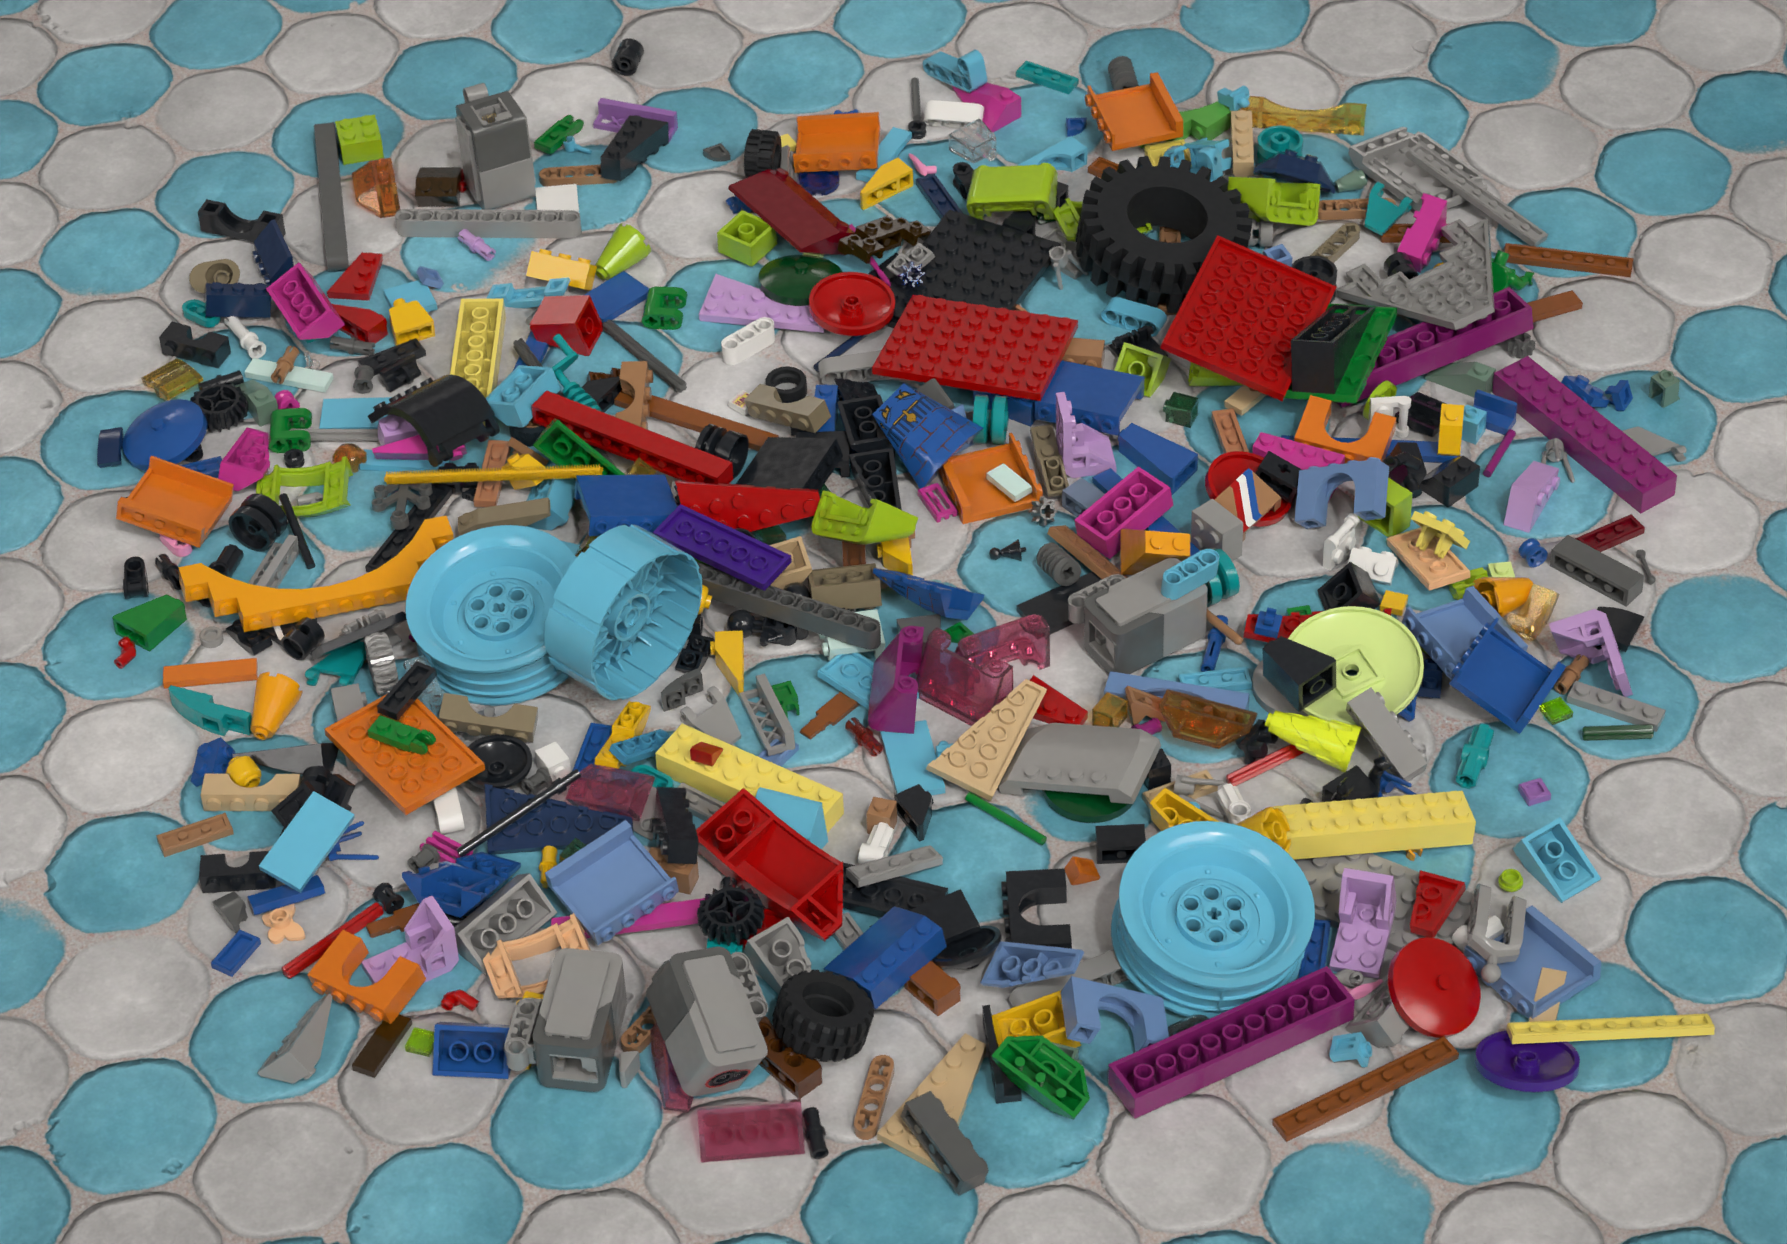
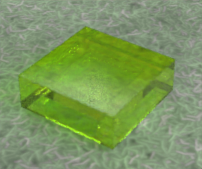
(1556, 711)
(420, 1042)

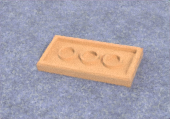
(1426, 565)

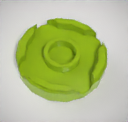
(1385, 389)

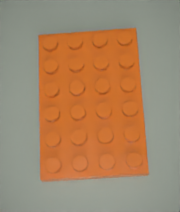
(401, 775)

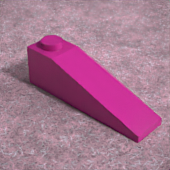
(999, 104)
(411, 449)
(246, 459)

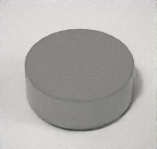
(211, 637)

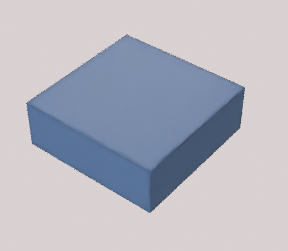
(429, 277)

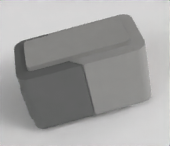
(494, 148)
(1133, 623)
(709, 1018)
(574, 1025)

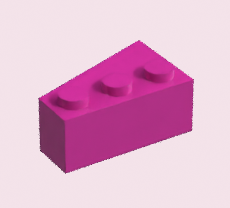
(1425, 232)

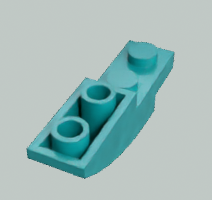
(202, 712)

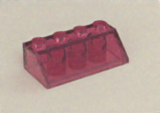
(750, 1130)

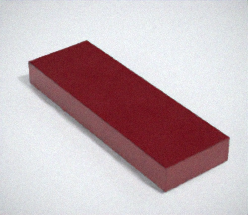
(1613, 533)

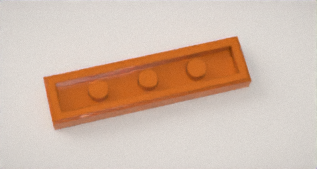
(210, 673)

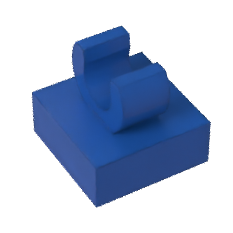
(738, 205)
(1620, 394)
(1268, 623)

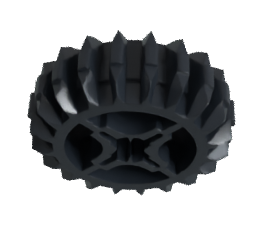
(221, 405)
(715, 915)

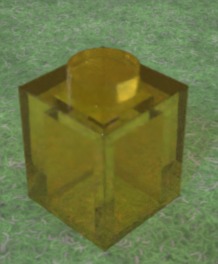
(1110, 711)

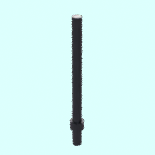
(557, 787)

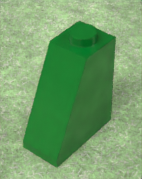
(150, 621)

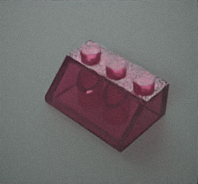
(611, 790)

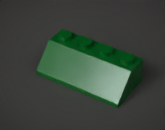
(567, 448)

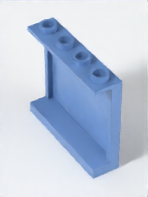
(1452, 627)
(611, 883)
(1542, 946)

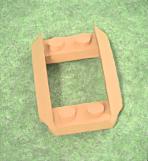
(500, 966)

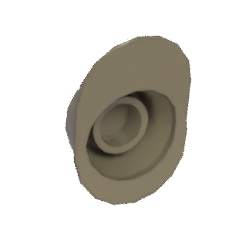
(221, 271)

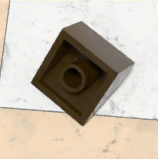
(438, 186)

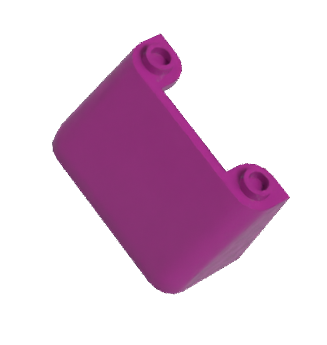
(892, 690)

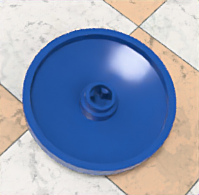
(166, 432)

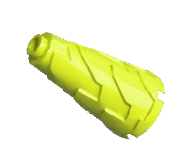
(1324, 739)

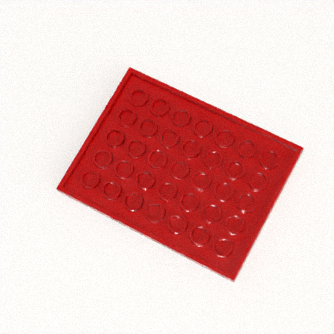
(1245, 315)
(976, 347)

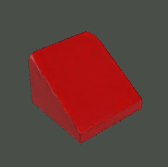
(705, 753)

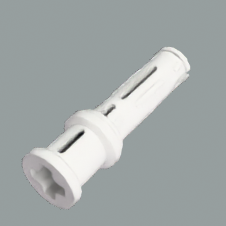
(248, 340)

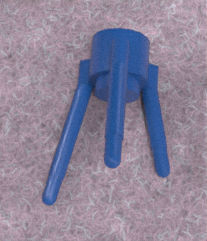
(1390, 781)
(333, 853)

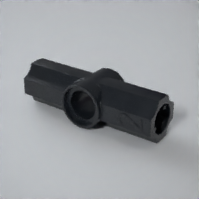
(225, 564)

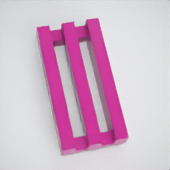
(941, 512)
(446, 845)

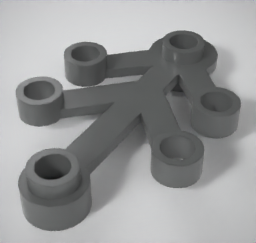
(399, 518)

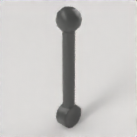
(1641, 555)

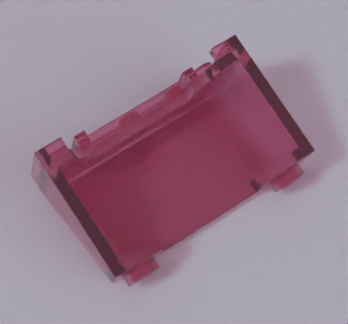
(1019, 639)
(957, 683)

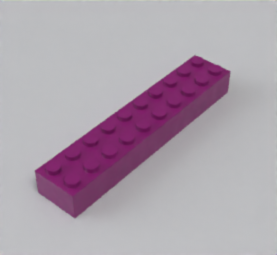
(1433, 346)
(1585, 434)
(1230, 1042)

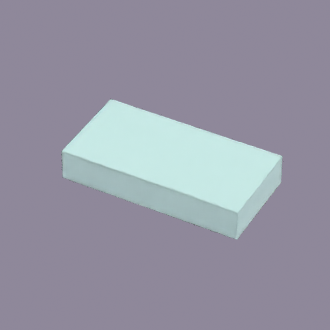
(1009, 482)

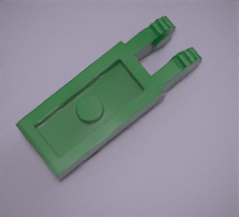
(556, 134)
(401, 735)

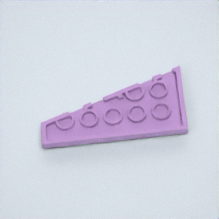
(742, 304)

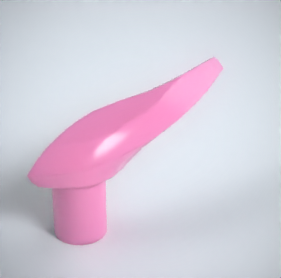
(921, 167)
(1363, 990)

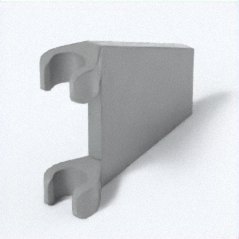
(1655, 444)
(716, 720)

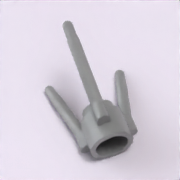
(1059, 259)
(1555, 453)
(1186, 785)

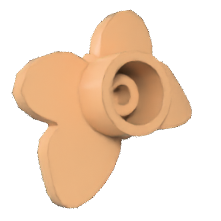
(282, 925)

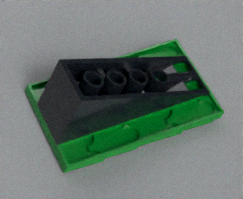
(1339, 352)

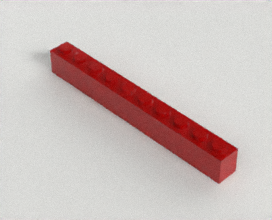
(632, 441)

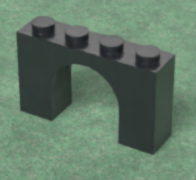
(1030, 889)

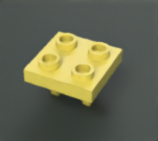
(1444, 530)

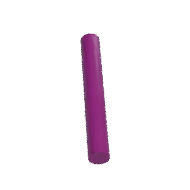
(1499, 453)

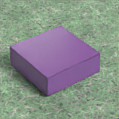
(1534, 792)

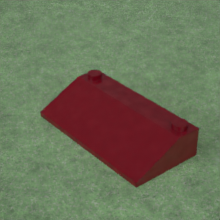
(792, 211)

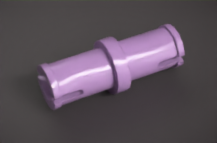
(476, 245)

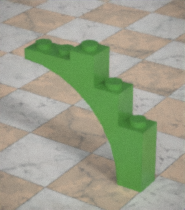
(1205, 122)

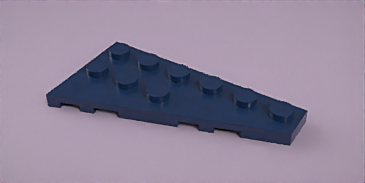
(546, 825)

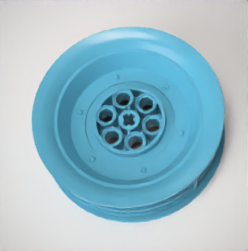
(484, 613)
(1239, 873)

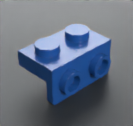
(1587, 392)
(211, 759)

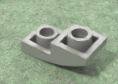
(918, 254)

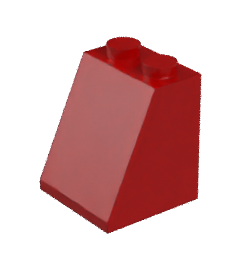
(570, 317)

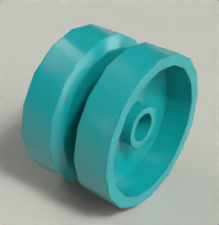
(1278, 139)
(991, 419)
(1226, 582)

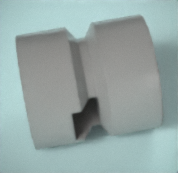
(1265, 233)

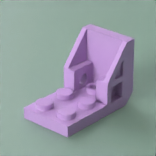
(1082, 448)
(1582, 634)
(1365, 922)
(428, 943)

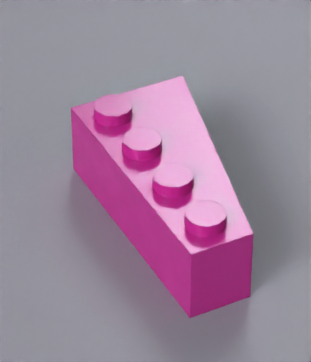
(1296, 453)

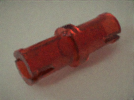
(864, 737)

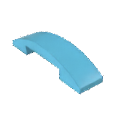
(529, 296)

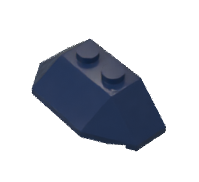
(1296, 169)

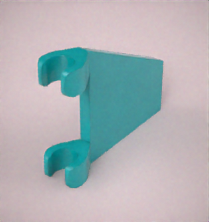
(1382, 213)
(342, 663)

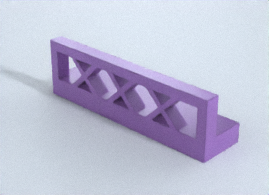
(619, 111)

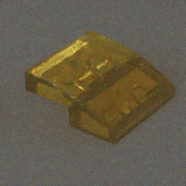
(172, 379)

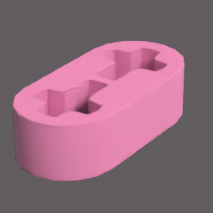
(178, 550)

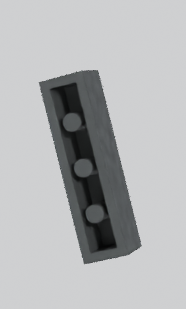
(1597, 570)
(945, 1143)

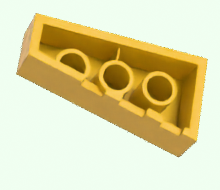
(1171, 810)

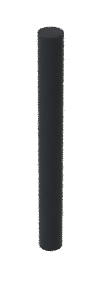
(295, 527)

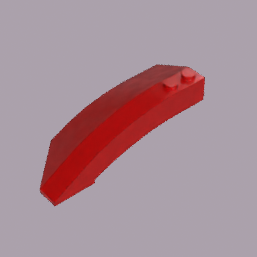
(776, 863)

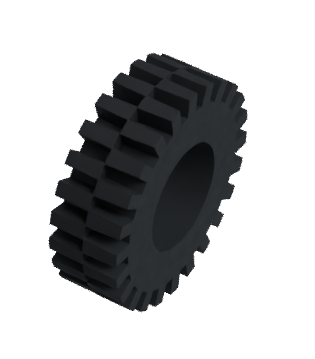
(1160, 197)

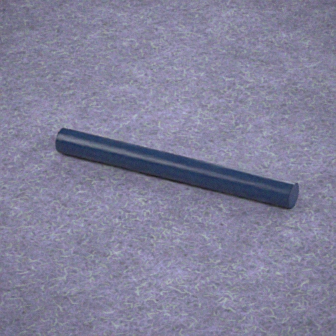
(842, 348)

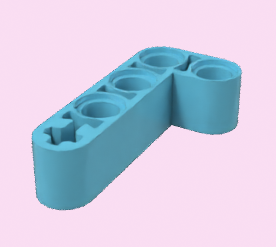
(963, 72)

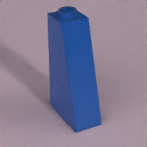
(1158, 456)

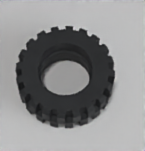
(822, 1015)

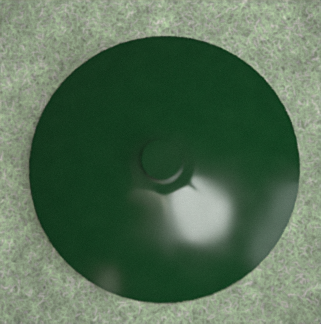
(793, 277)
(1084, 806)

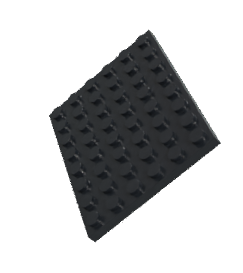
(977, 264)

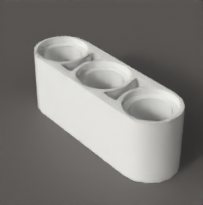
(951, 114)
(748, 341)
(449, 812)

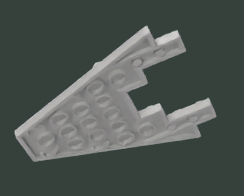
(1445, 295)

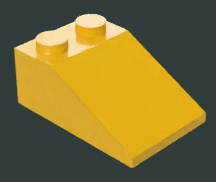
(1034, 1018)

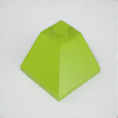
(1143, 363)

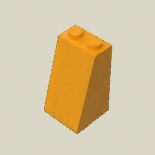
(1145, 548)

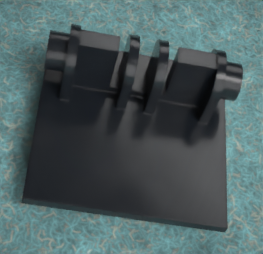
(1139, 338)
(852, 389)

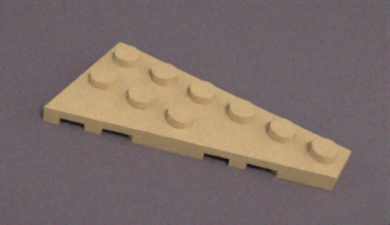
(987, 747)
(949, 1082)

